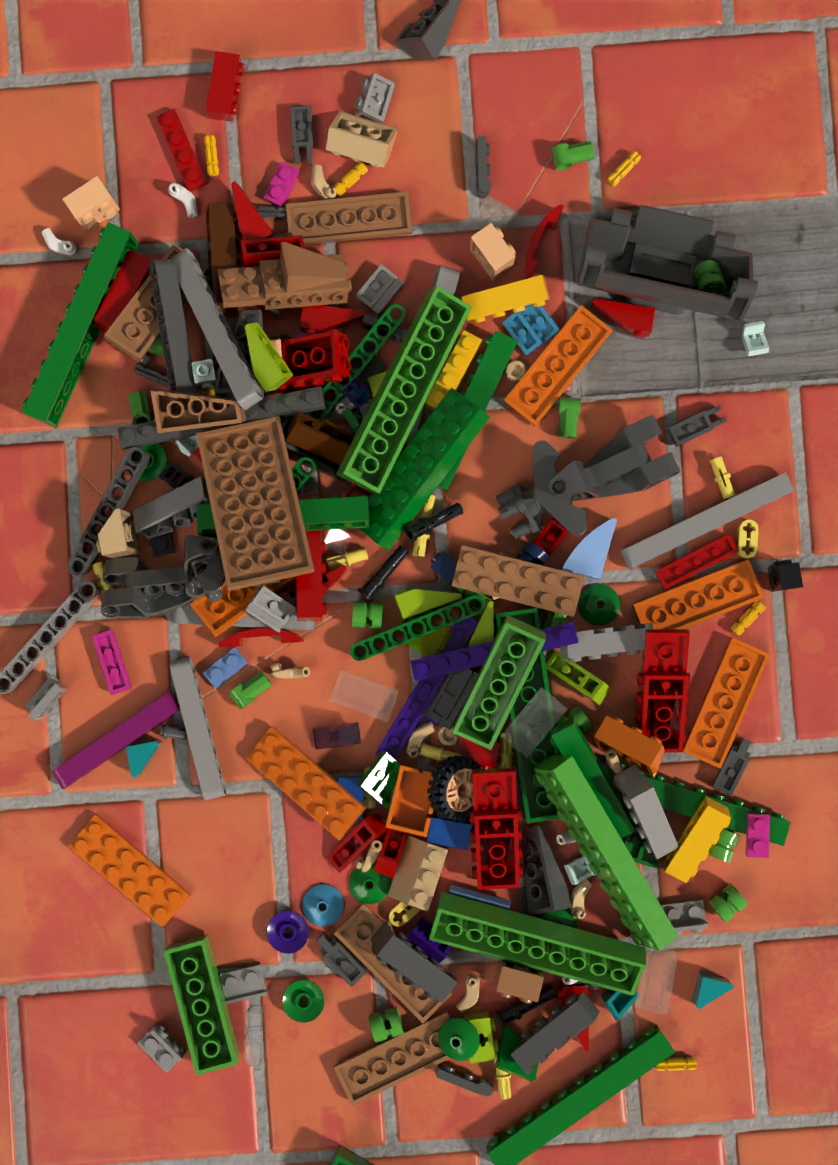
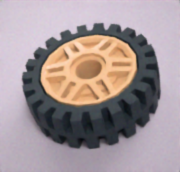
(453, 787)

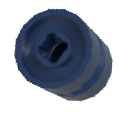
(532, 553)

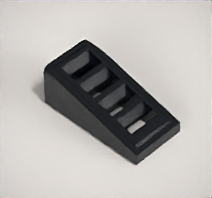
(168, 469)

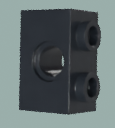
(785, 576)

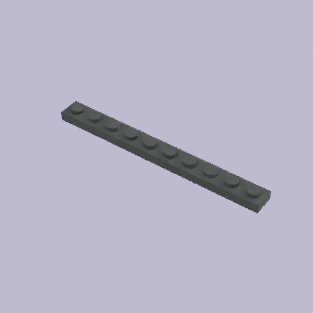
(268, 407)

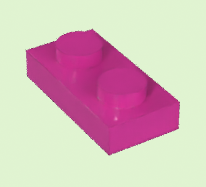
(281, 185)
(757, 835)

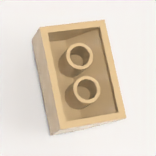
(361, 139)
(118, 536)
(418, 873)

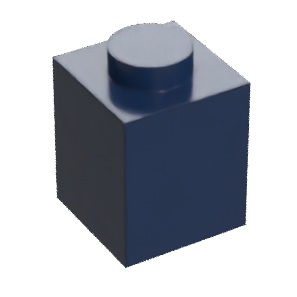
(444, 566)

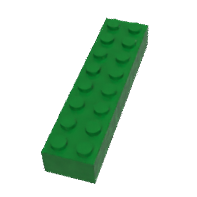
(423, 466)

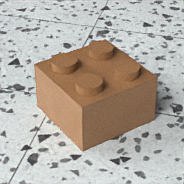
(518, 981)

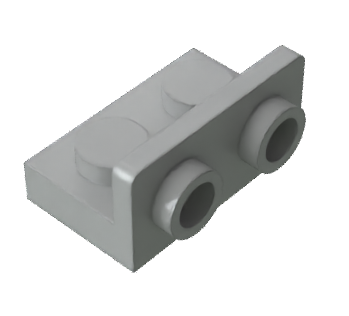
(374, 97)
(45, 698)
(686, 915)
(162, 1047)

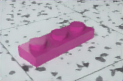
(112, 662)

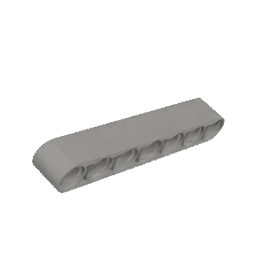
(187, 615)
(56, 632)
(197, 728)

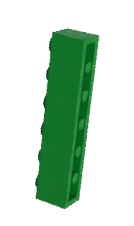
(571, 742)

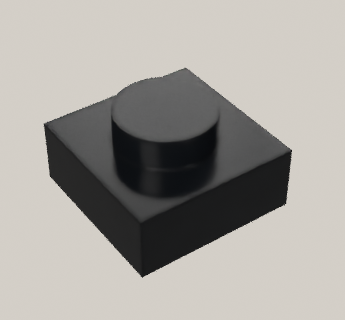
(162, 545)

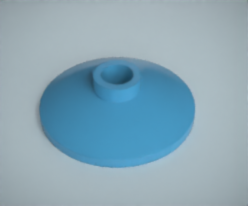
(323, 894)

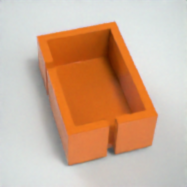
(411, 801)

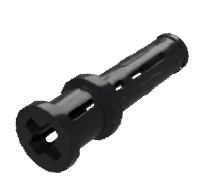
(427, 525)
(377, 580)
(517, 1009)

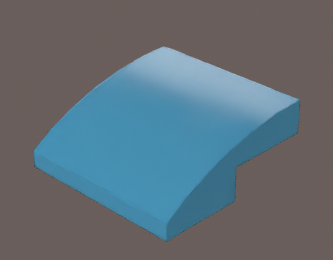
(531, 327)

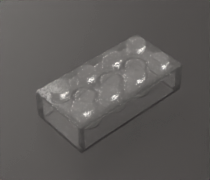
(254, 1037)

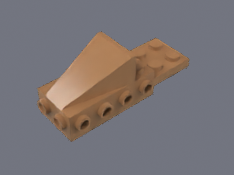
(289, 282)

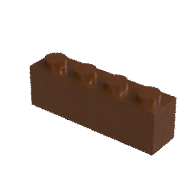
(318, 437)

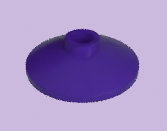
(280, 939)

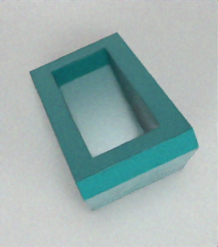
(140, 755)
(709, 988)
(618, 1002)

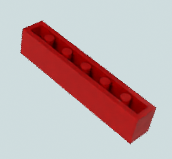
(310, 585)

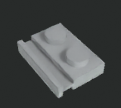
(379, 289)
(270, 608)
(243, 983)

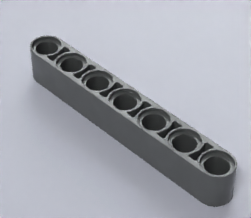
(172, 325)
(108, 499)

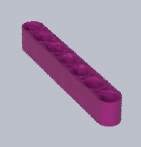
(116, 740)

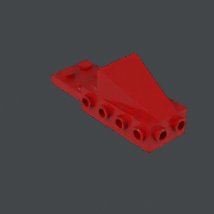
(315, 359)
(664, 687)
(496, 829)

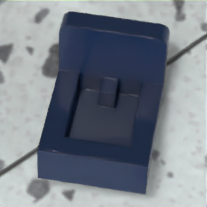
(357, 393)

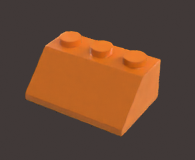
(630, 745)

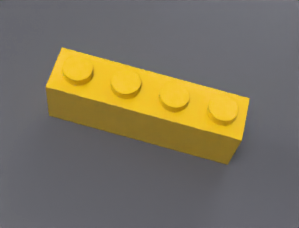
(507, 297)
(454, 369)
(697, 839)

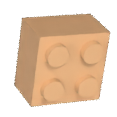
(91, 204)
(492, 251)

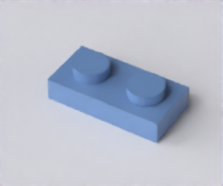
(225, 667)

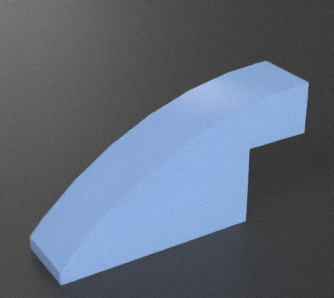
(591, 552)

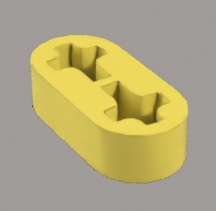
(752, 539)
(406, 916)

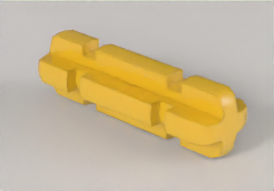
(211, 155)
(623, 168)
(350, 178)
(748, 618)
(677, 1064)

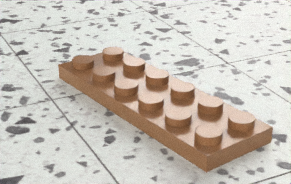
(350, 218)
(138, 323)
(518, 580)
(356, 936)
(393, 1060)

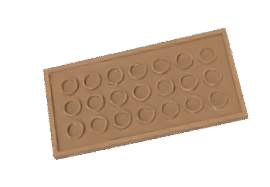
(254, 503)

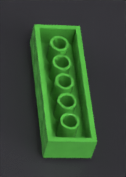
(499, 682)
(202, 1004)

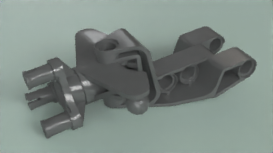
(615, 470)
(160, 590)

